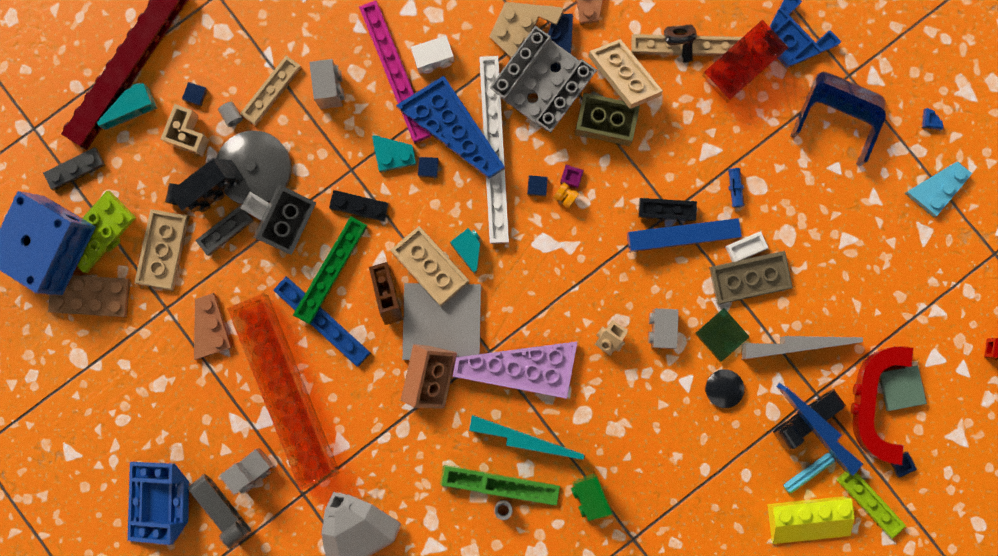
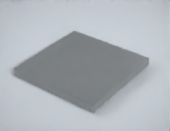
(446, 327)

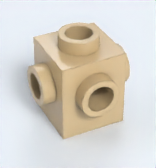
(611, 337)

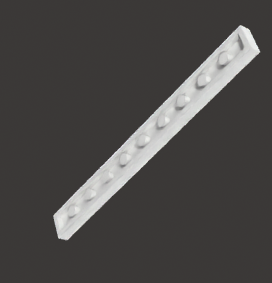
(493, 133)

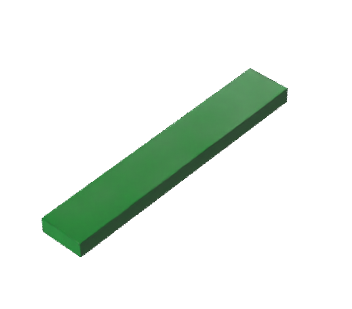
(330, 270)

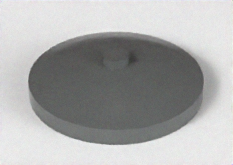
(261, 163)

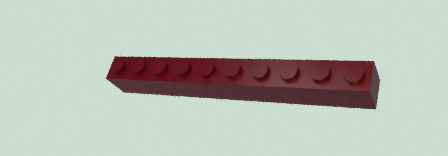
(122, 69)

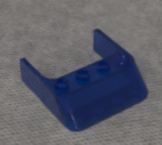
(850, 100)

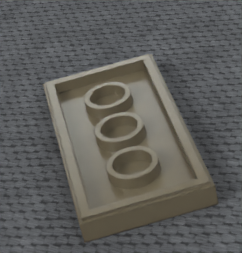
(750, 277)

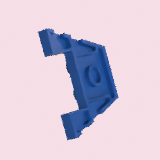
(799, 42)

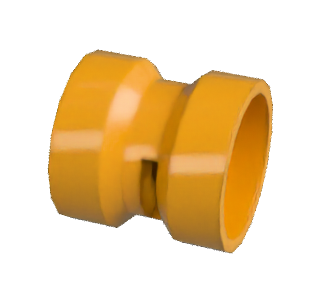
(561, 195)

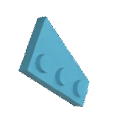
(939, 189)

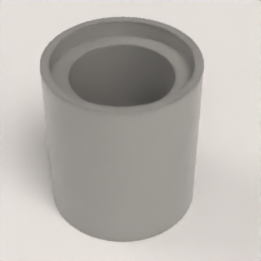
(230, 114)
(506, 516)

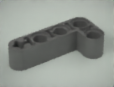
(220, 510)

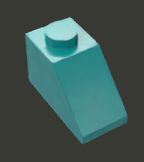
(468, 248)

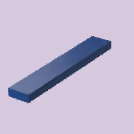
(325, 324)

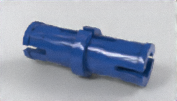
(736, 187)

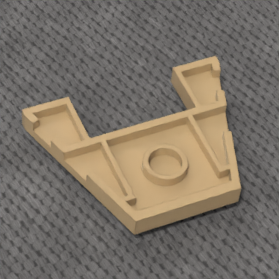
(517, 22)

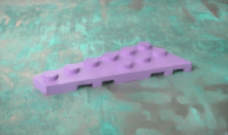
(531, 369)

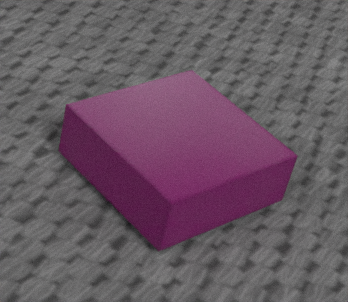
(572, 176)

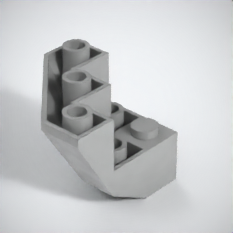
(356, 527)

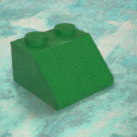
(591, 497)

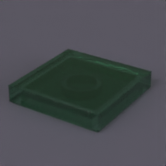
(722, 335)

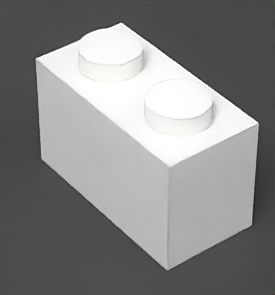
(432, 55)

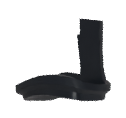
(686, 39)

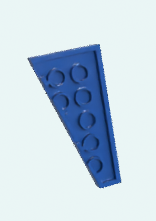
(446, 118)

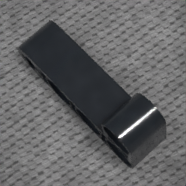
(794, 429)

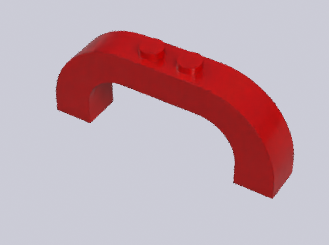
(865, 402)

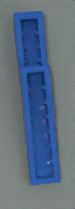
(683, 235)
(823, 431)

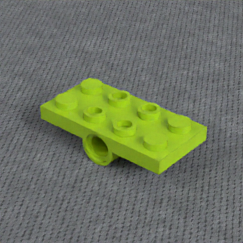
(111, 220)

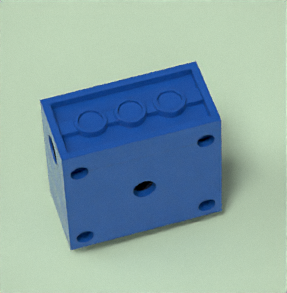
(42, 243)

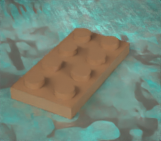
(92, 297)

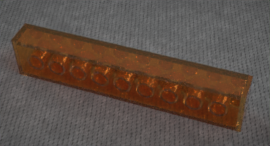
(283, 391)

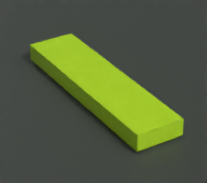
(871, 503)

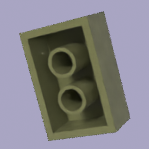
(606, 119)

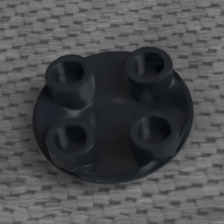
(724, 388)

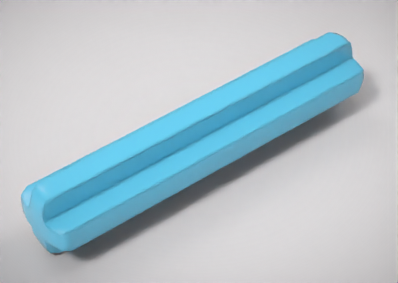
(808, 473)

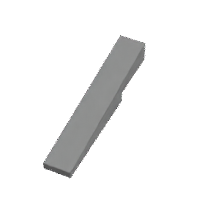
(794, 344)

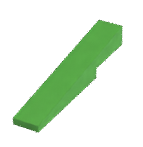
(499, 485)

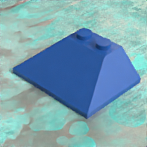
(157, 502)

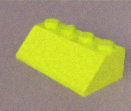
(811, 519)

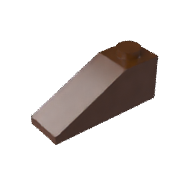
(385, 293)

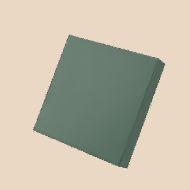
(902, 388)

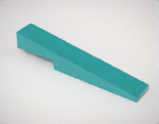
(519, 439)

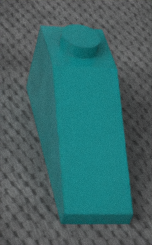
(129, 105)

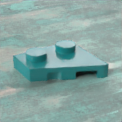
(392, 154)

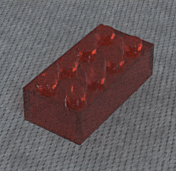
(745, 61)

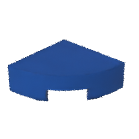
(931, 120)

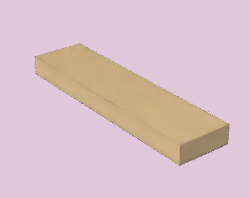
(271, 90)

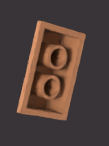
(428, 377)

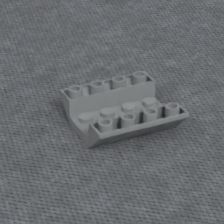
(531, 73)

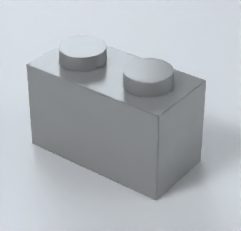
(664, 328)

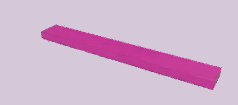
(391, 63)

